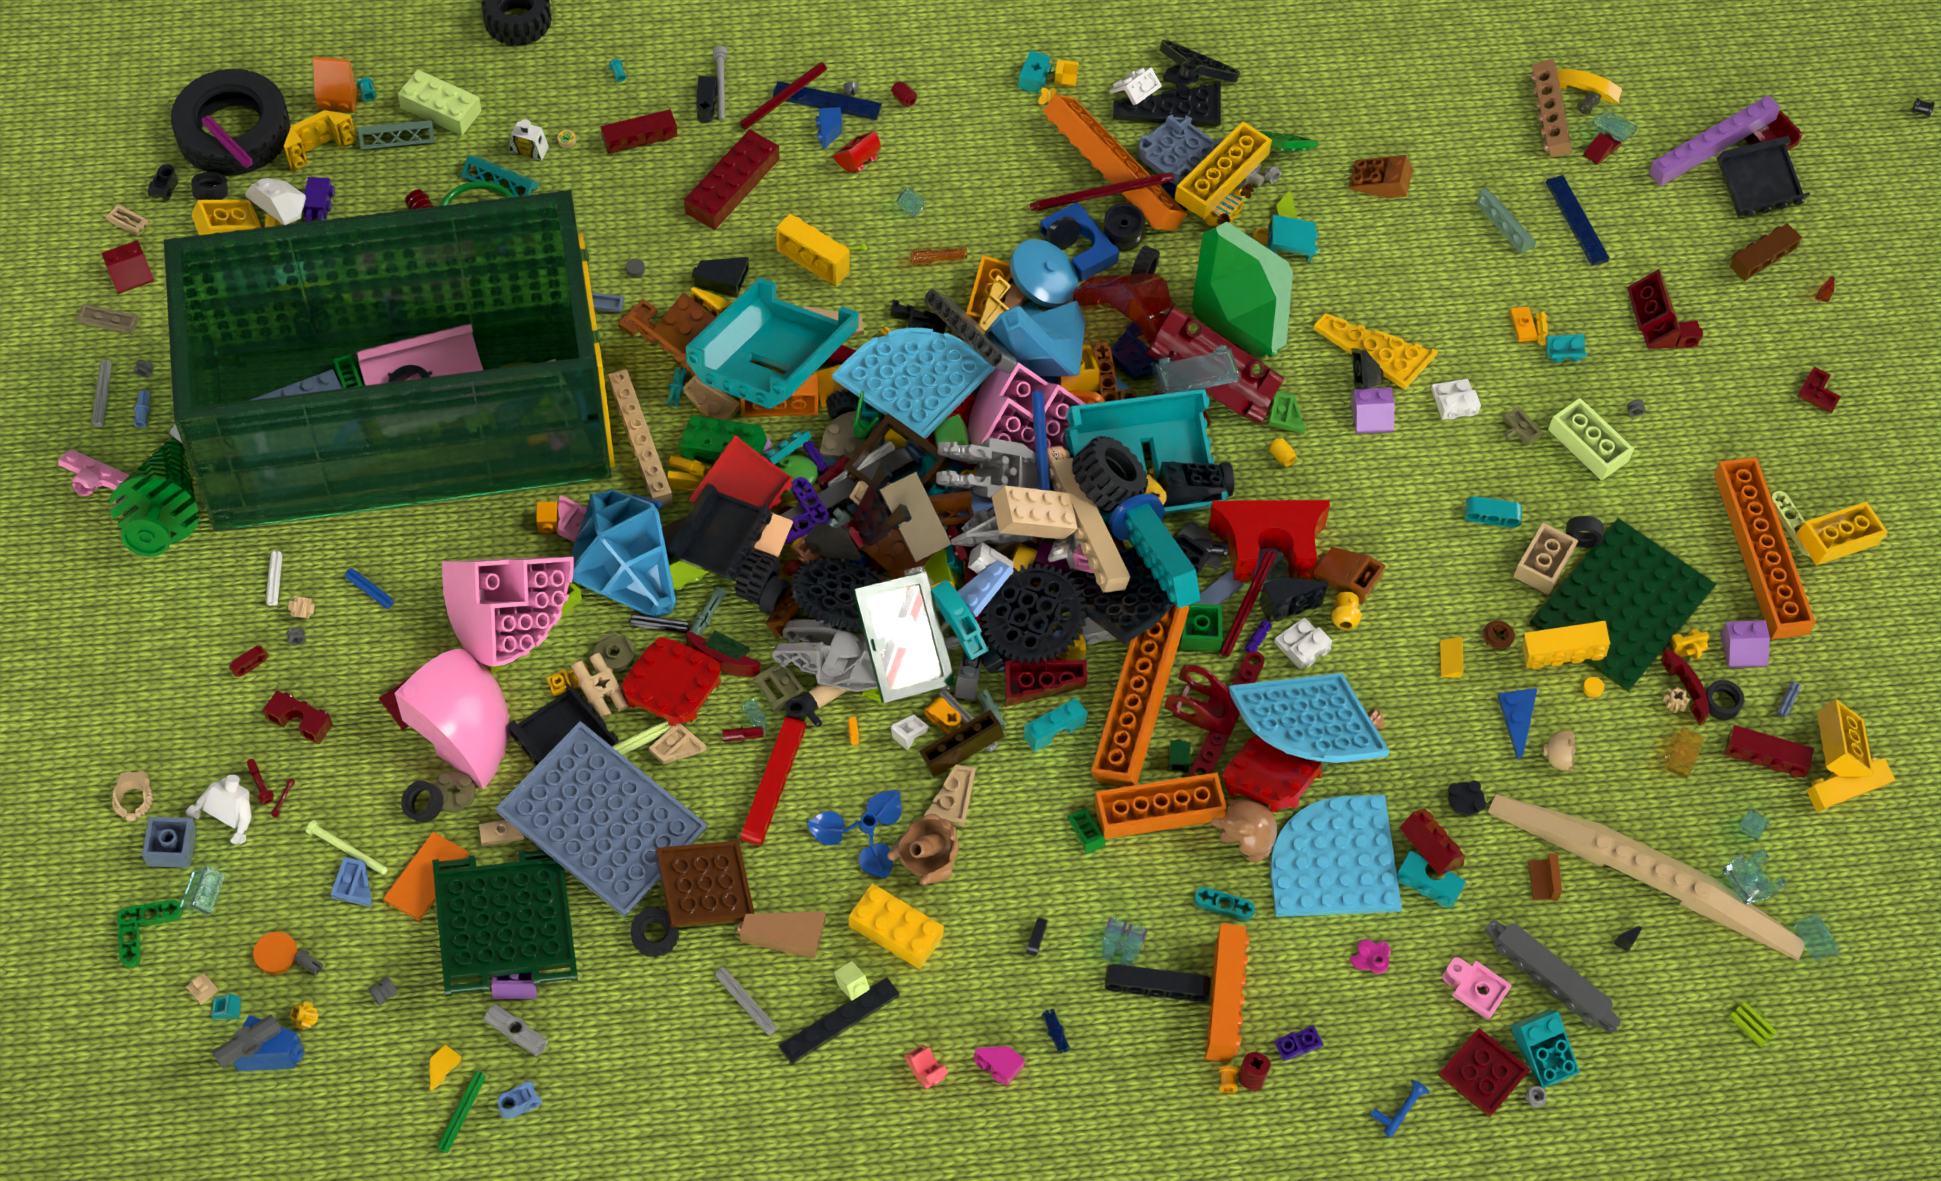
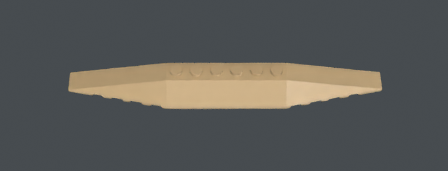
(1652, 867)

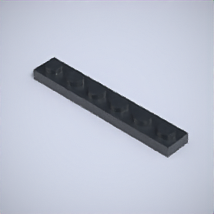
(838, 1021)

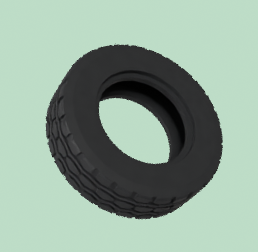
(223, 90)

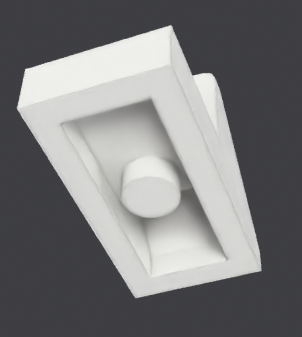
(907, 730)

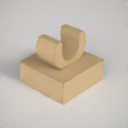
(202, 988)

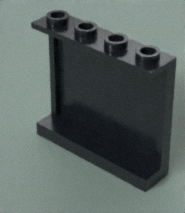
(1761, 177)
(720, 533)
(550, 724)

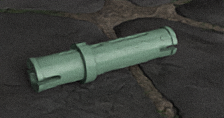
(706, 614)

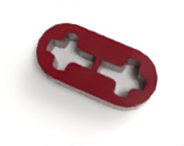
(248, 661)

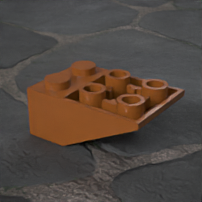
(1382, 176)
(1350, 572)

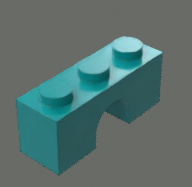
(1043, 729)
(1443, 891)

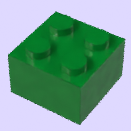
(1202, 628)

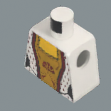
(528, 140)

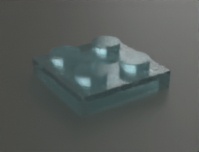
(1615, 126)

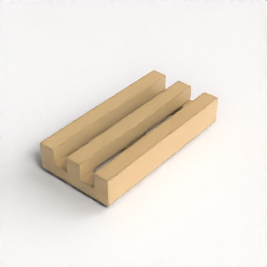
(125, 222)

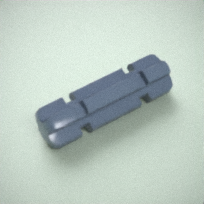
(1788, 699)

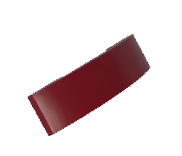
(1676, 665)
(744, 667)

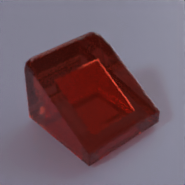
(1826, 290)

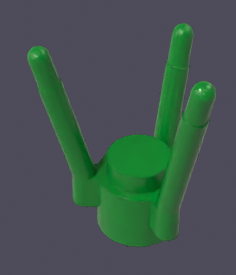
(863, 427)

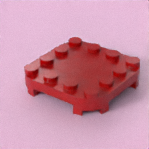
(671, 680)
(1270, 775)

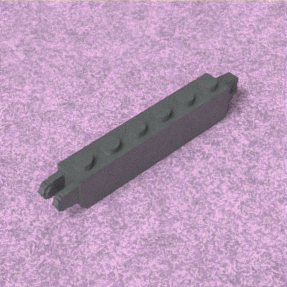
(1553, 975)

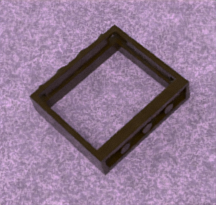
(888, 423)

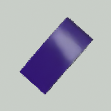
(1298, 1044)

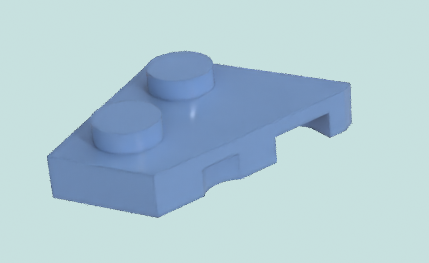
(352, 883)

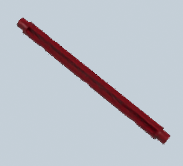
(1093, 193)

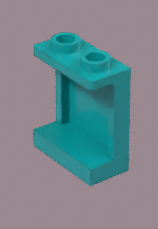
(1292, 236)

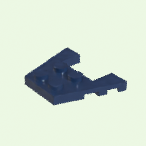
(1132, 354)

